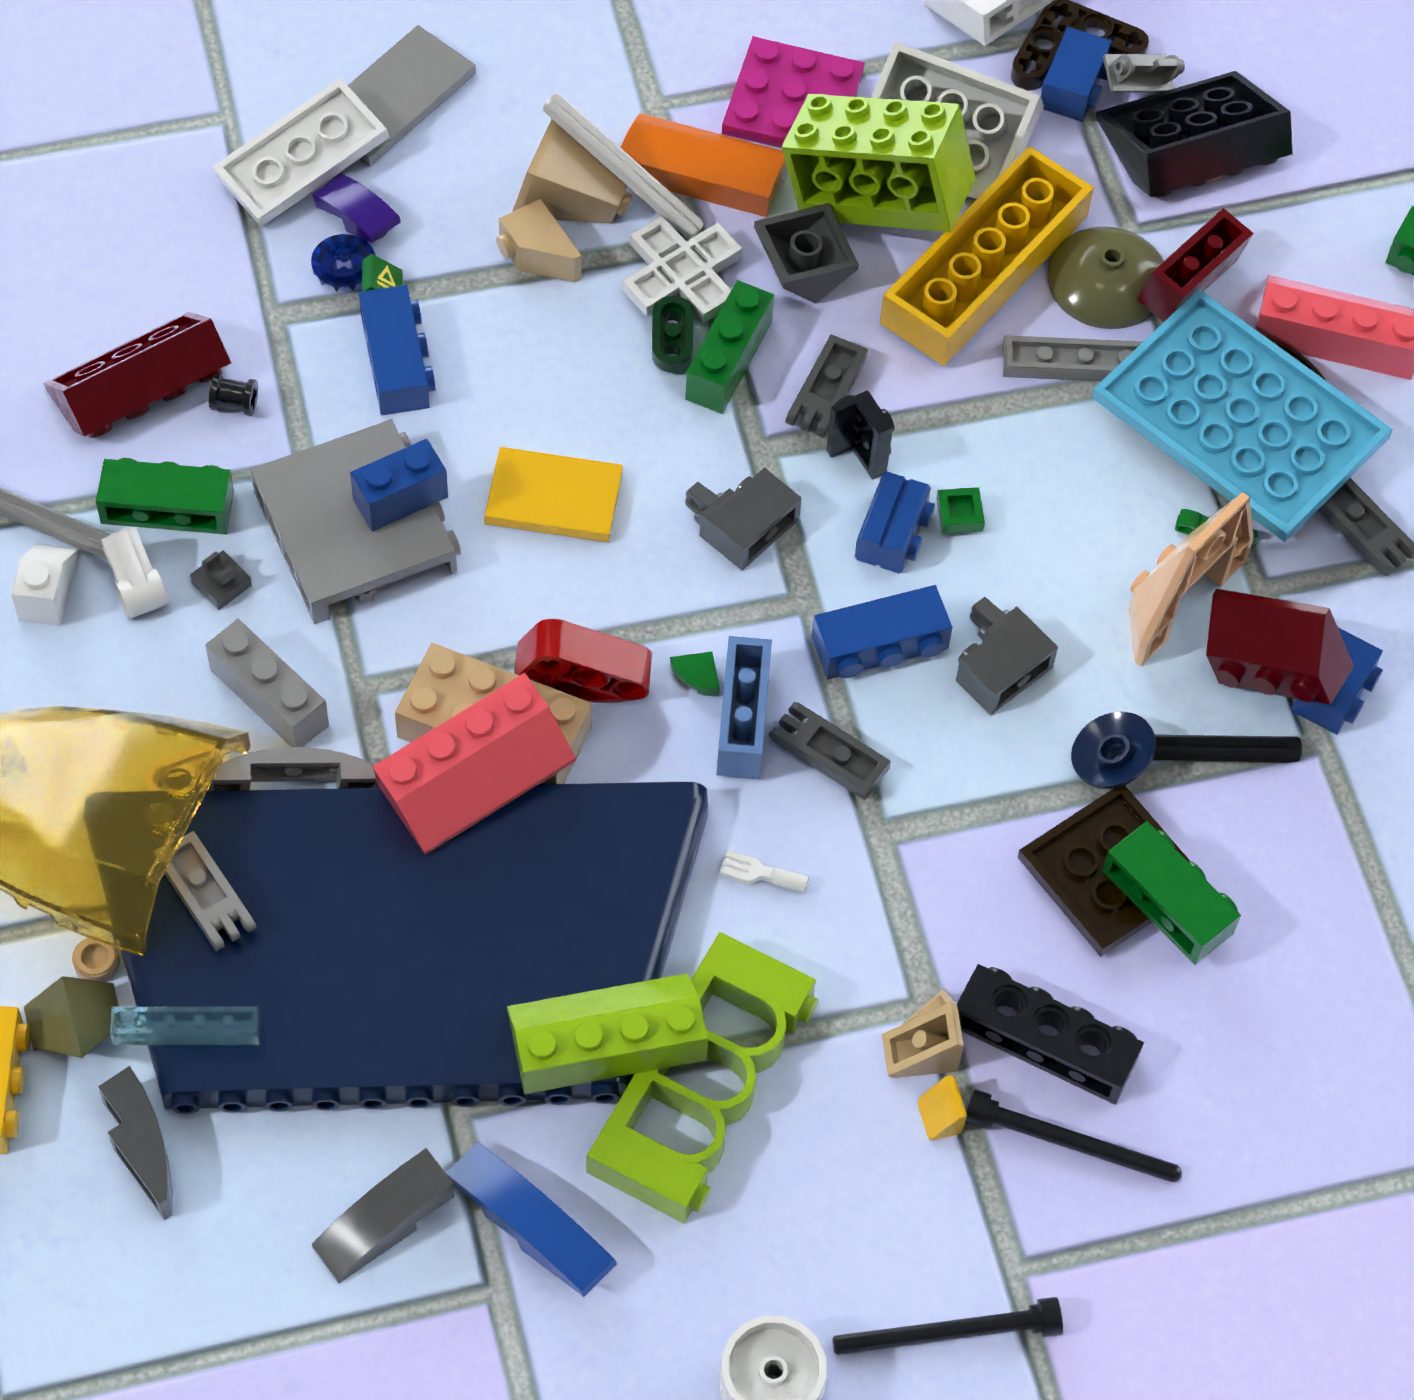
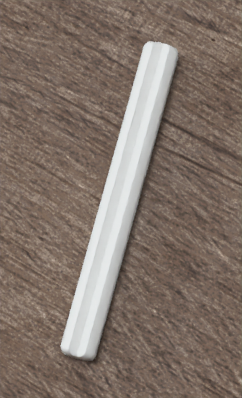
(622, 165)

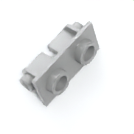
(1142, 72)

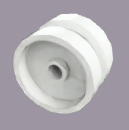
(773, 1348)

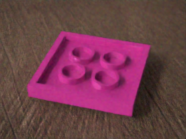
(776, 84)

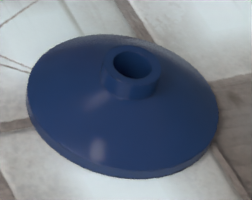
(1107, 738)

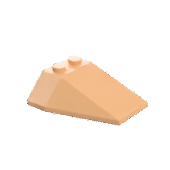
(1211, 549)

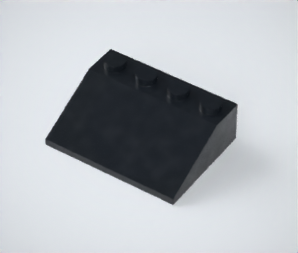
(1197, 133)

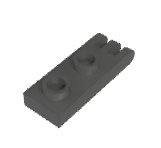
(827, 383)
(1368, 528)
(830, 750)

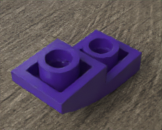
(358, 207)

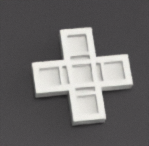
(681, 267)

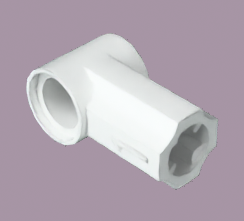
(137, 582)

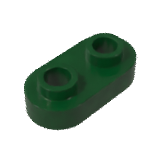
(672, 337)

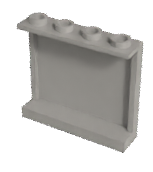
(326, 536)

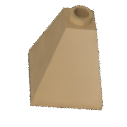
(572, 181)

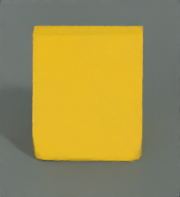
(942, 1109)

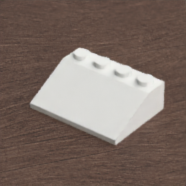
(994, 113)

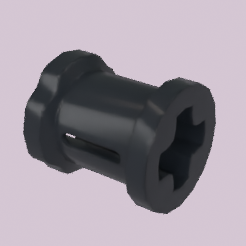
(233, 394)

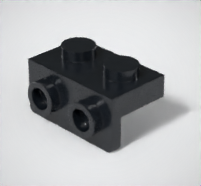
(864, 428)

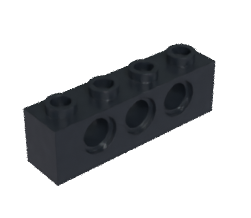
(1057, 1054)

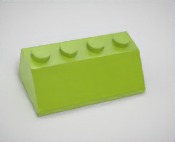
(608, 1033)

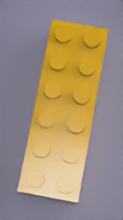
(986, 256)

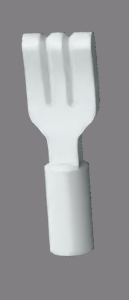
(750, 870)

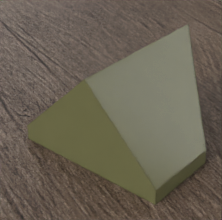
(71, 1015)

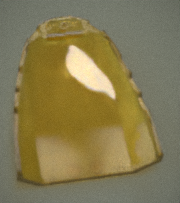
(99, 811)

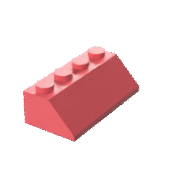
(1338, 326)
(474, 763)

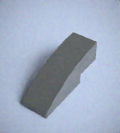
(139, 1138)
(384, 1215)

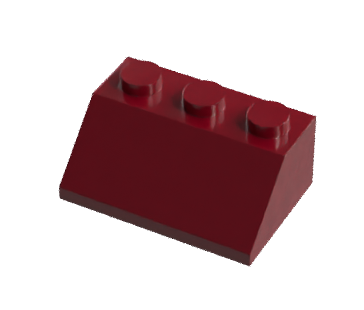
(1276, 647)

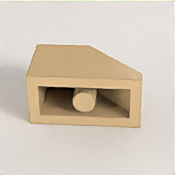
(538, 243)

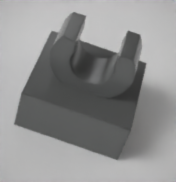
(220, 579)

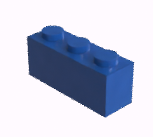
(396, 349)
(881, 632)

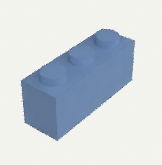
(744, 707)

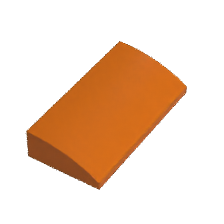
(706, 164)

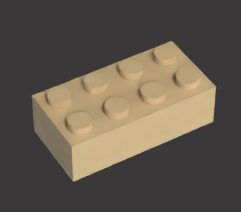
(453, 681)

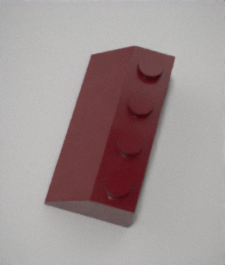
(138, 374)

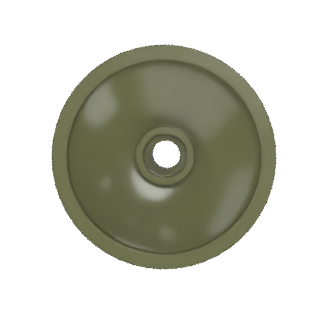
(1101, 290)

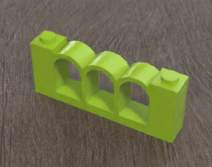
(676, 1180)

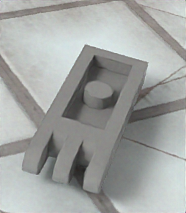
(206, 892)

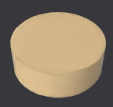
(95, 960)

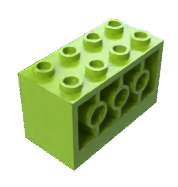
(880, 161)

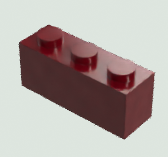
(1195, 264)

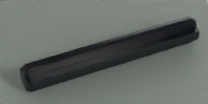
(1228, 748)

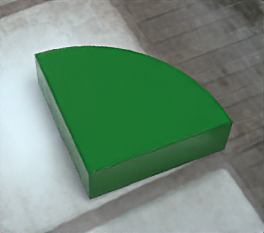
(697, 672)

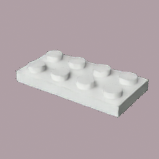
(300, 152)

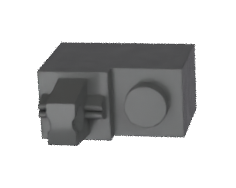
(744, 520)
(1008, 658)

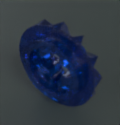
(342, 248)

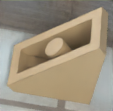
(926, 1041)

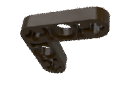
(1075, 17)

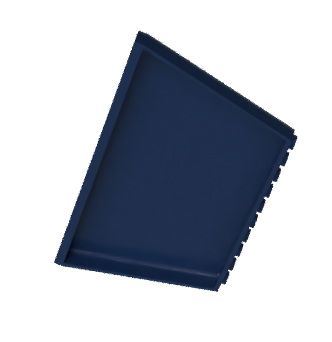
(398, 966)

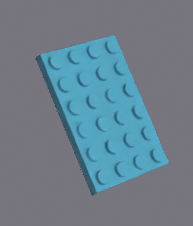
(1242, 414)

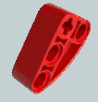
(584, 662)

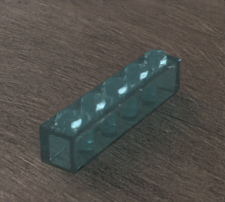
(185, 1025)

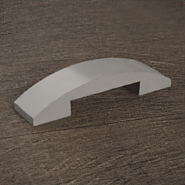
(294, 765)

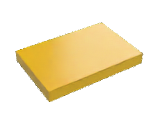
(553, 494)

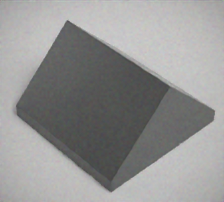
(807, 251)

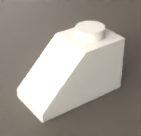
(43, 583)

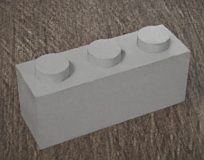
(267, 684)

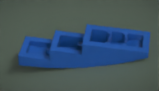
(531, 1219)

